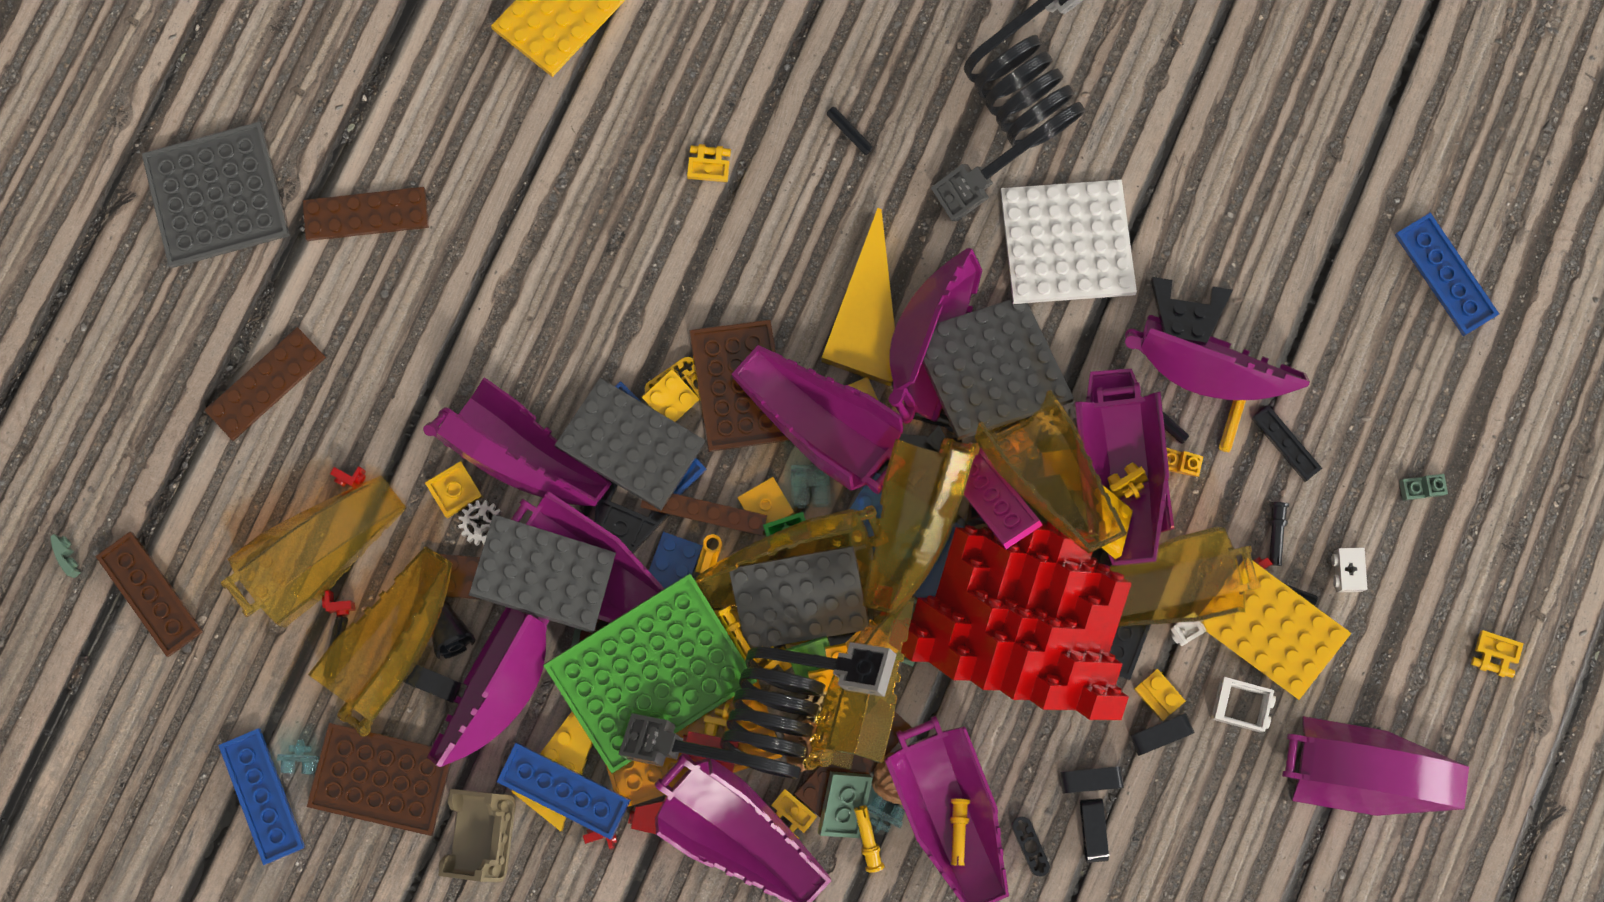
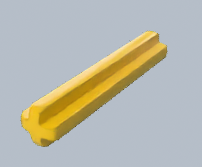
(1231, 425)

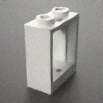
(1222, 698)

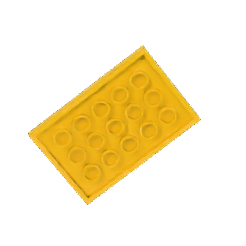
(552, 29)
(1280, 633)

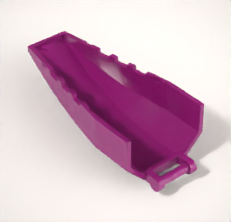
(828, 422)
(512, 447)
(729, 827)

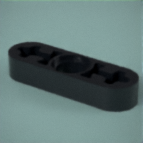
(1031, 864)

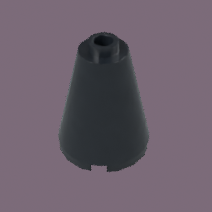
(450, 634)

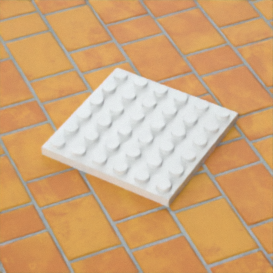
(1067, 241)

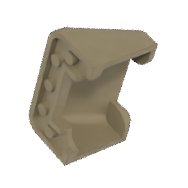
(480, 836)

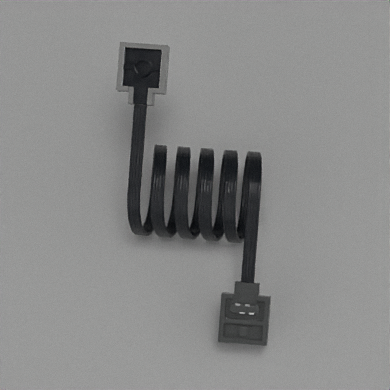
(965, 188)
(861, 670)

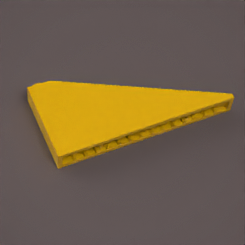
(865, 319)

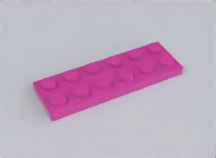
(999, 503)

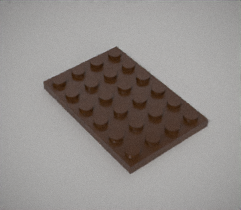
(727, 411)
(378, 780)

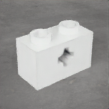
(1352, 559)

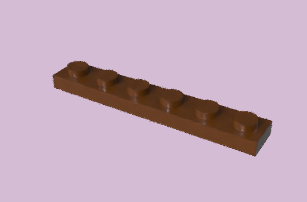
(712, 514)

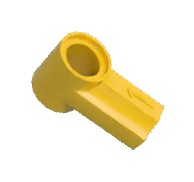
(708, 557)

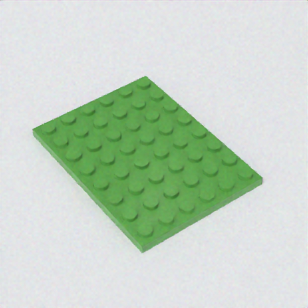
(653, 661)

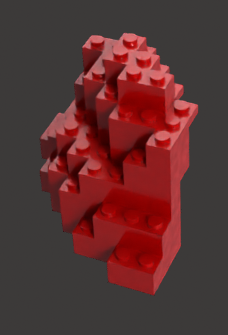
(1025, 621)

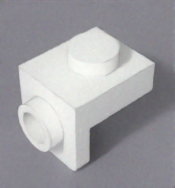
(1185, 632)

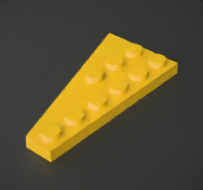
(569, 748)

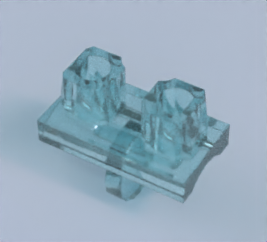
(308, 762)
(877, 809)

